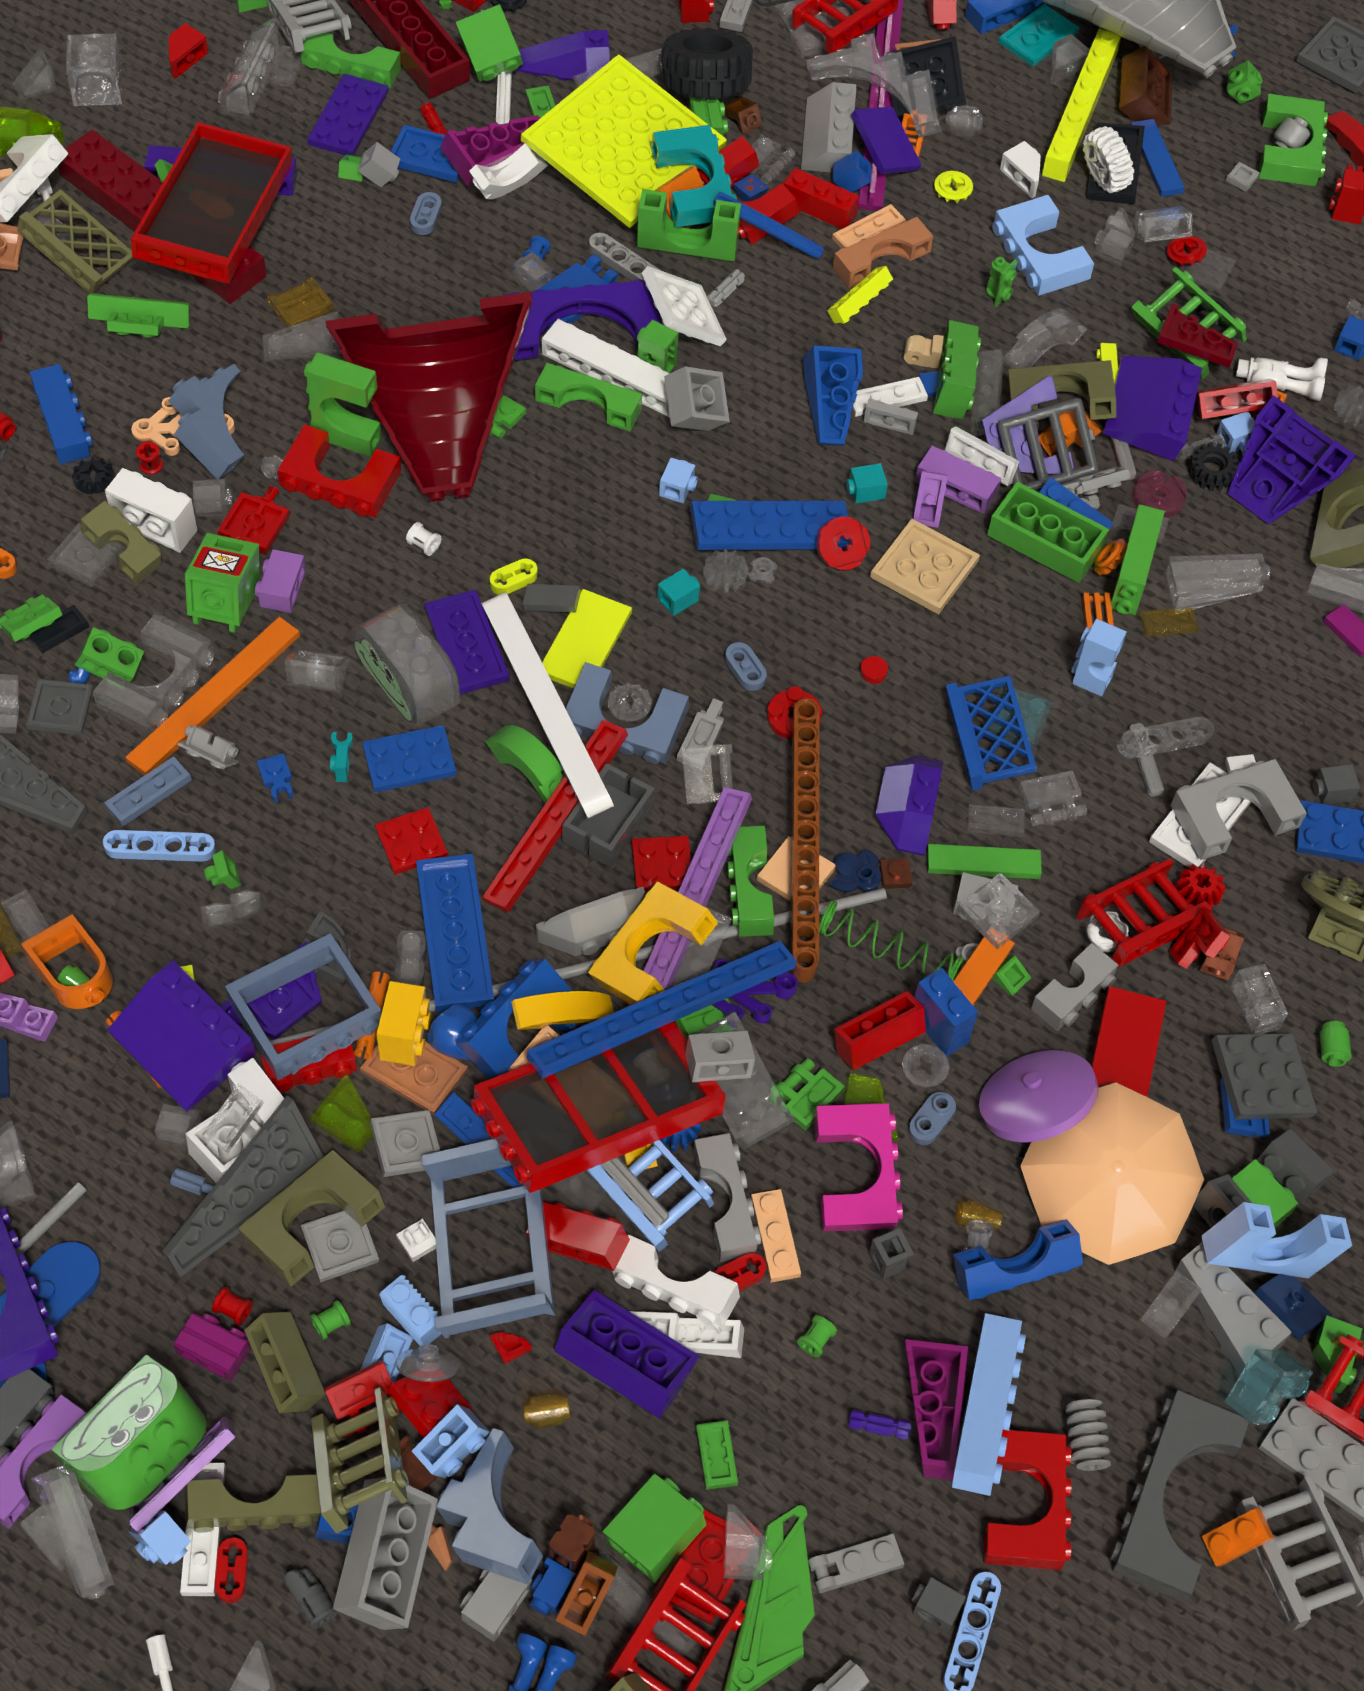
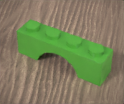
(378, 65)
(562, 385)
(753, 908)

